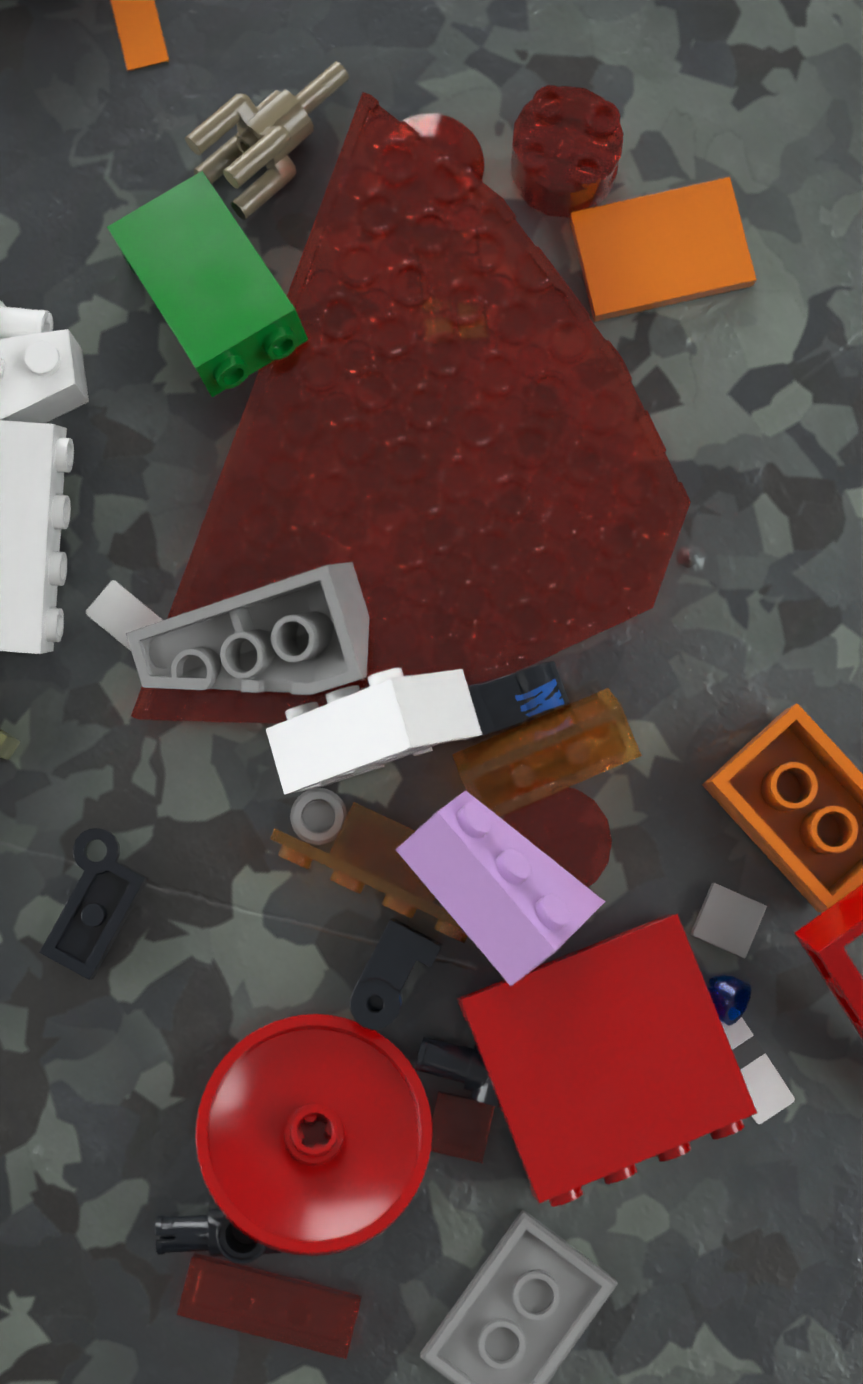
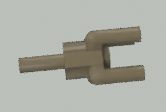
(263, 138)

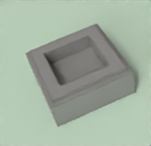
(728, 920)

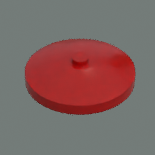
(313, 1134)

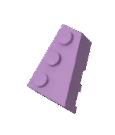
(498, 885)

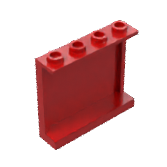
(608, 1059)

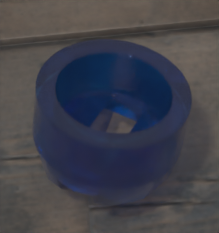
(729, 997)

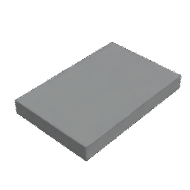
(520, 1310)

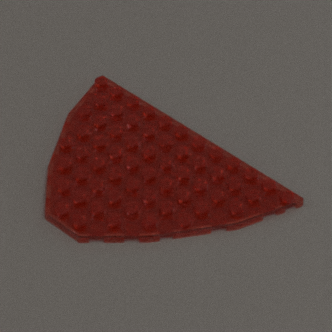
(477, 484)

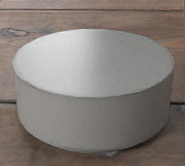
(318, 816)

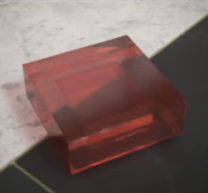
(460, 1126)

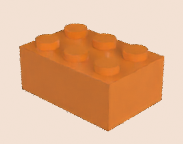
(798, 805)

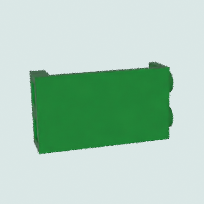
(209, 283)

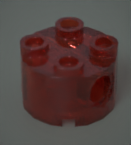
(566, 150)

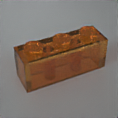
(548, 753)

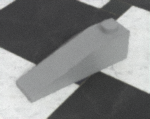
(276, 638)

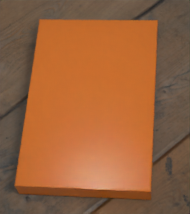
(662, 249)

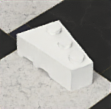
(41, 376)
(371, 727)

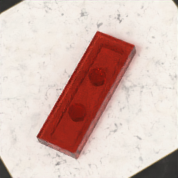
(269, 1305)

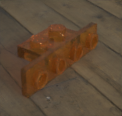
(368, 856)

